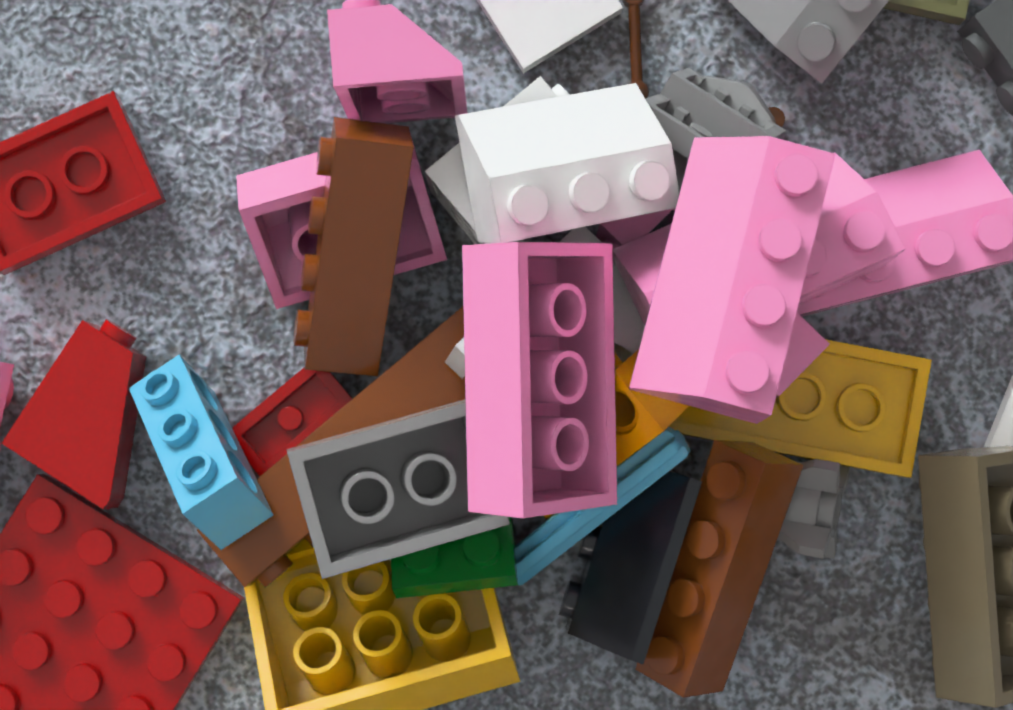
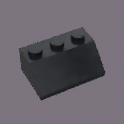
(630, 568)

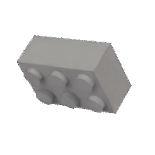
(387, 489)

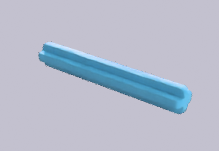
(568, 528)

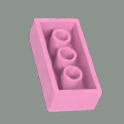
(539, 377)

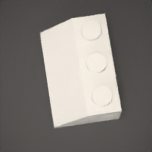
(565, 163)

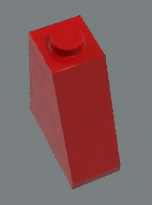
(84, 414)

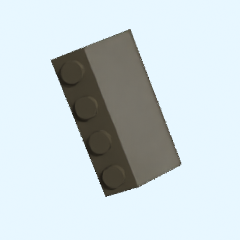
(970, 571)

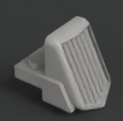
(709, 107)

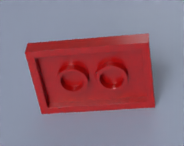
(71, 181)

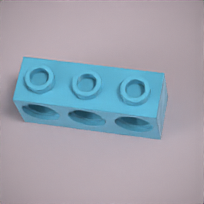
(200, 453)

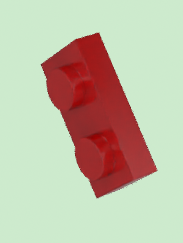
(289, 417)

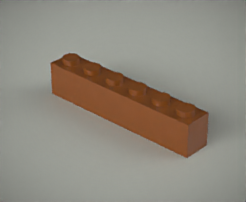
(409, 386)

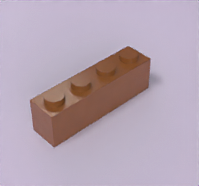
(355, 247)
(720, 567)

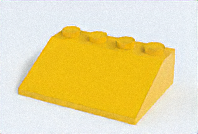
(361, 648)

